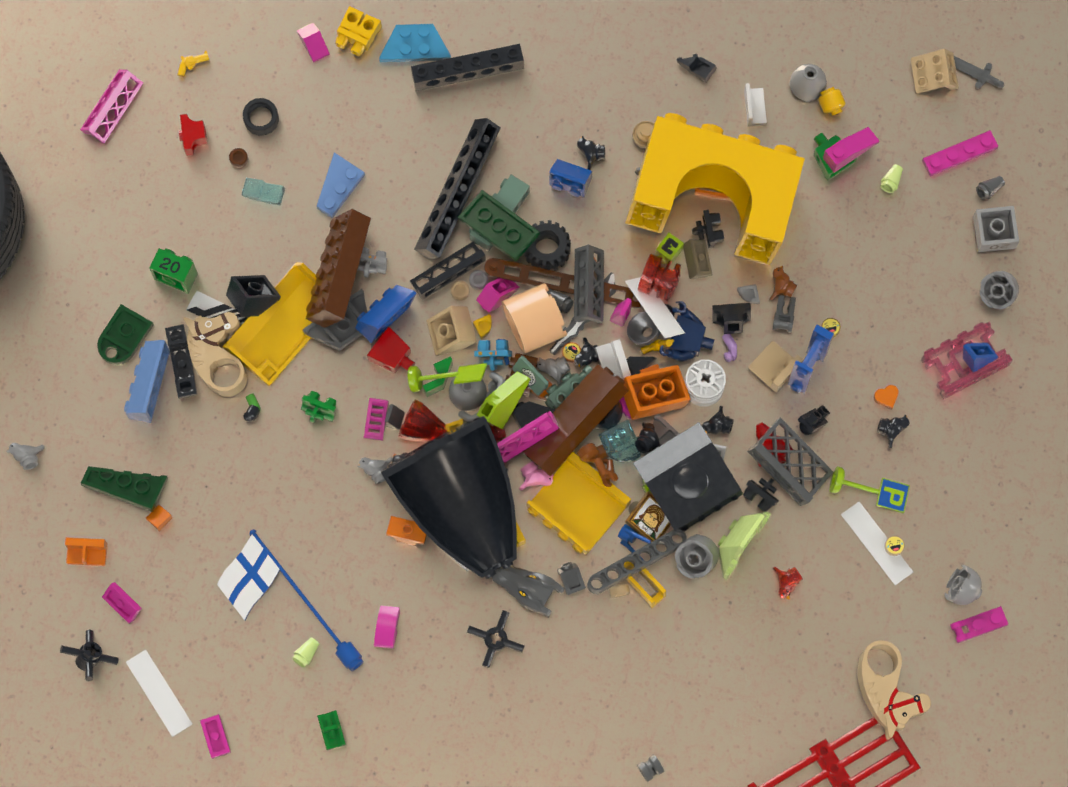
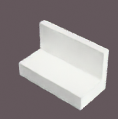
(755, 106)
(613, 357)

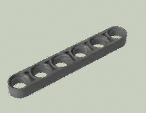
(634, 558)

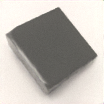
(394, 417)

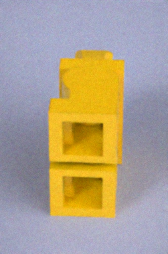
(357, 30)

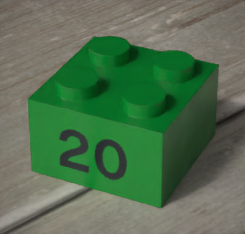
(173, 270)

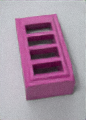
(621, 312)
(380, 403)

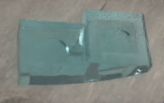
(263, 192)

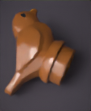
(782, 284)

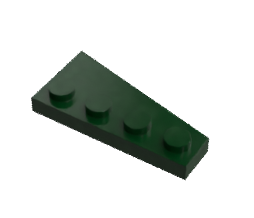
(134, 488)

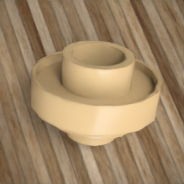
(642, 133)

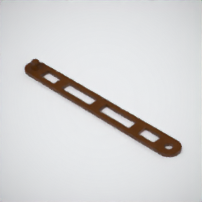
(495, 268)

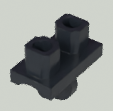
(709, 220)
(813, 420)
(754, 489)

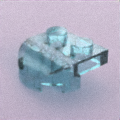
(620, 442)

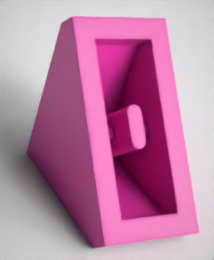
(313, 42)

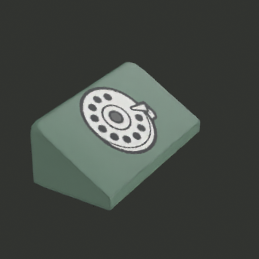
(538, 382)

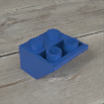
(569, 178)

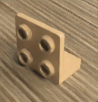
(934, 71)
(774, 366)

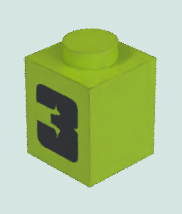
(669, 248)

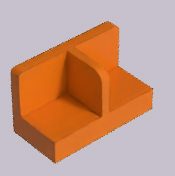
(86, 551)

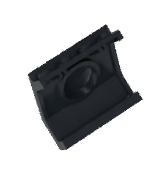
(688, 478)

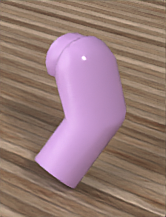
(732, 348)

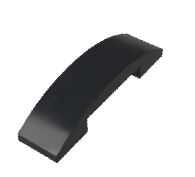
(181, 361)

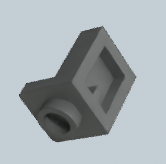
(571, 578)

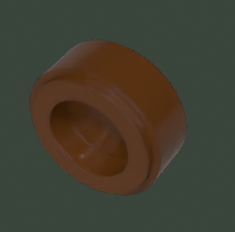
(238, 157)

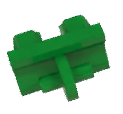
(318, 409)
(331, 730)

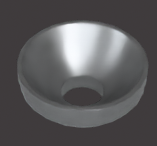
(638, 325)

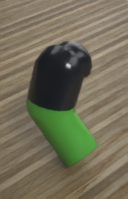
(253, 410)

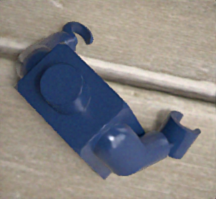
(687, 345)

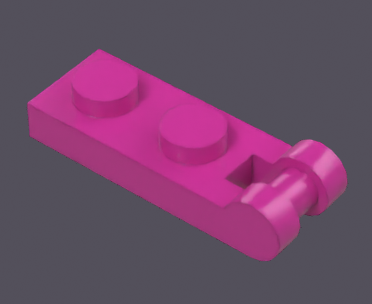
(979, 624)

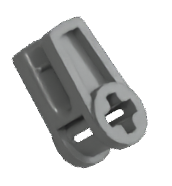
(782, 320)

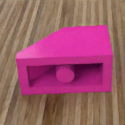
(495, 293)

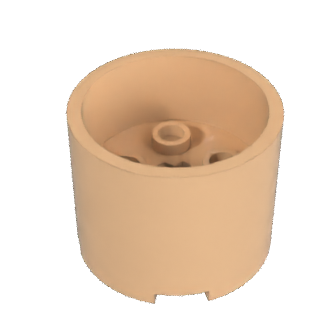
(534, 318)

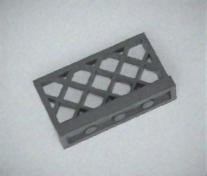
(782, 474)

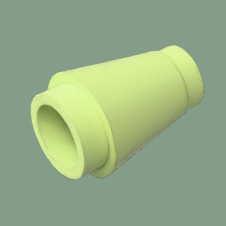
(891, 180)
(305, 653)

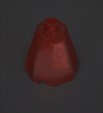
(421, 424)

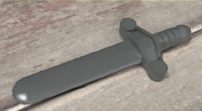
(982, 75)

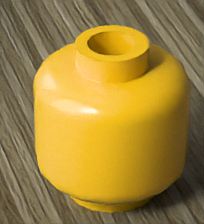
(831, 101)

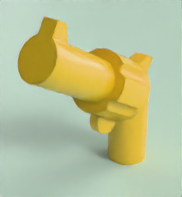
(190, 61)
(656, 345)

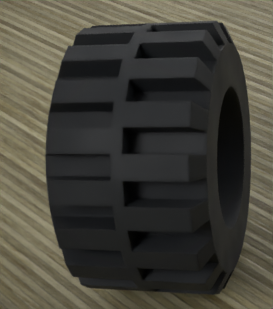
(553, 259)

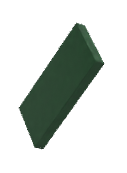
(499, 225)

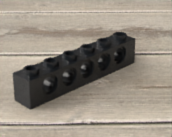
(467, 67)

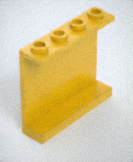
(578, 504)

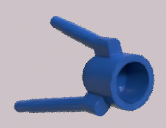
(628, 535)

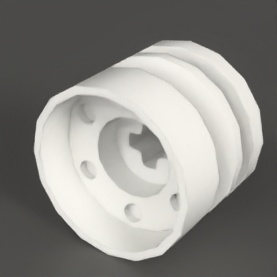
(701, 392)

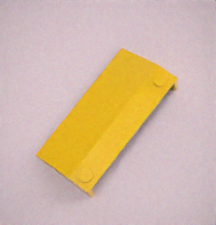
(276, 336)

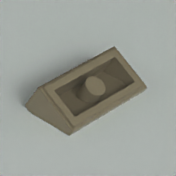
(697, 259)

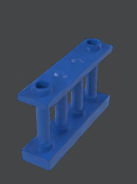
(816, 351)

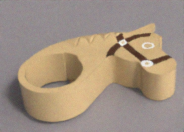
(205, 348)

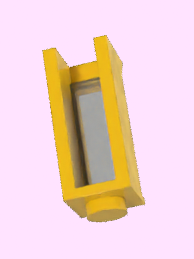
(646, 585)

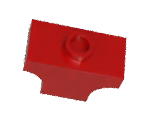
(192, 134)

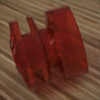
(659, 277)

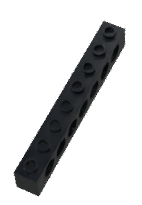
(457, 188)

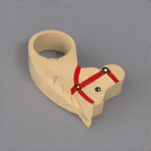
(881, 695)

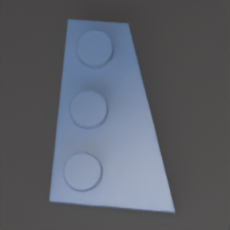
(338, 185)

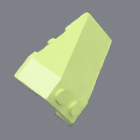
(738, 539)

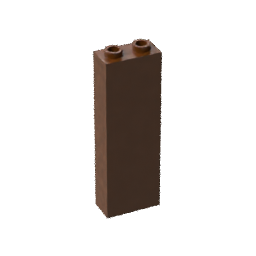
(578, 417)

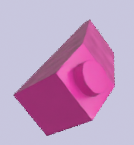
(849, 148)

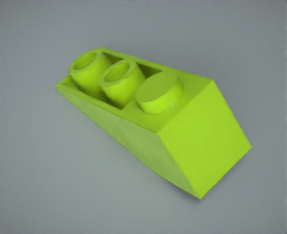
(503, 400)

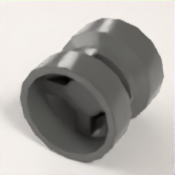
(650, 768)

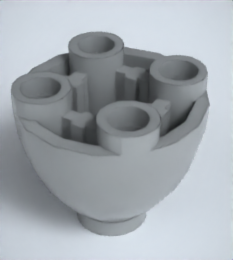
(808, 82)

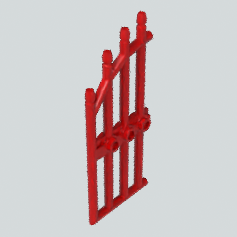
(834, 769)

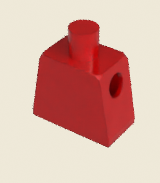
(390, 352)

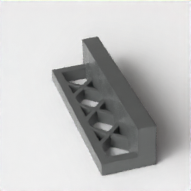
(585, 283)

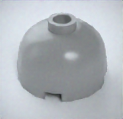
(999, 289)
(467, 395)
(964, 586)

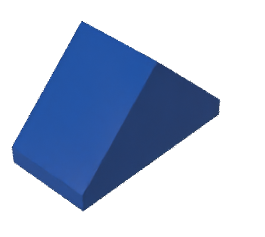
(978, 355)

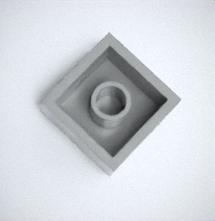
(996, 229)

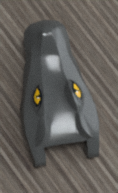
(528, 587)

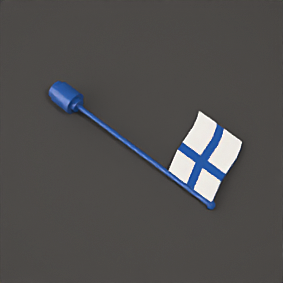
(252, 576)

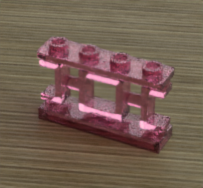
(957, 347)

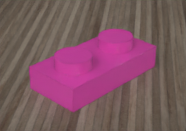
(121, 602)
(215, 736)

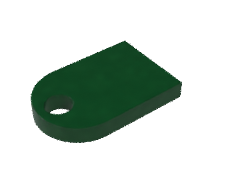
(124, 334)

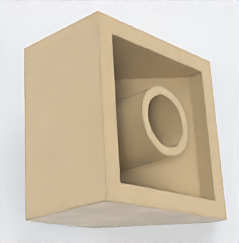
(451, 330)

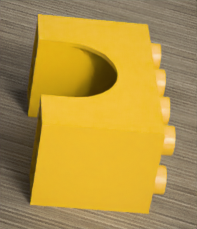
(752, 176)

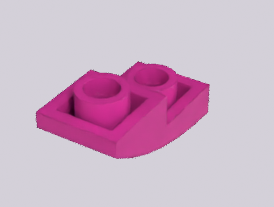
(386, 627)

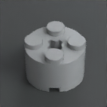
(686, 556)

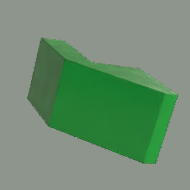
(437, 385)

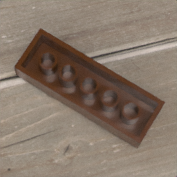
(338, 268)

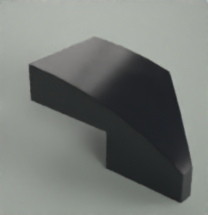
(698, 66)
(638, 363)

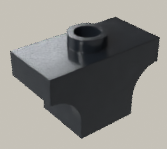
(731, 316)

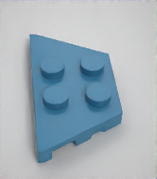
(414, 43)

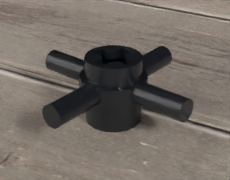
(499, 631)
(89, 655)

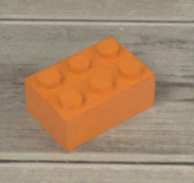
(655, 392)

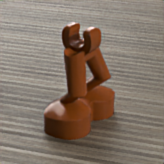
(598, 455)

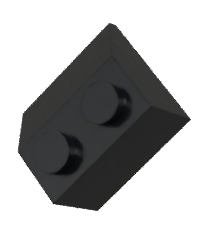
(251, 294)

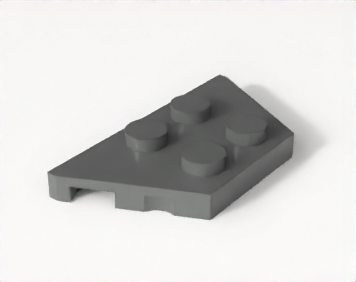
(343, 332)

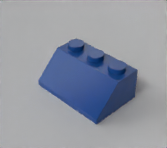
(384, 312)

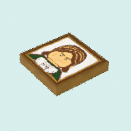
(648, 518)

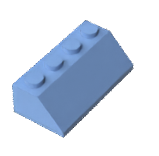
(148, 381)

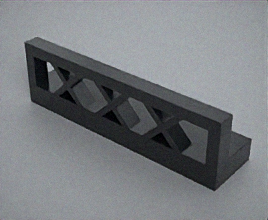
(450, 273)

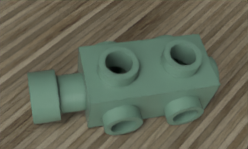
(564, 387)

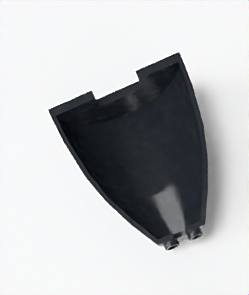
(460, 496)

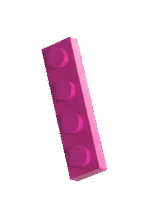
(960, 153)

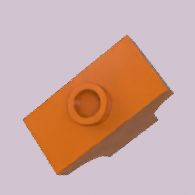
(405, 531)

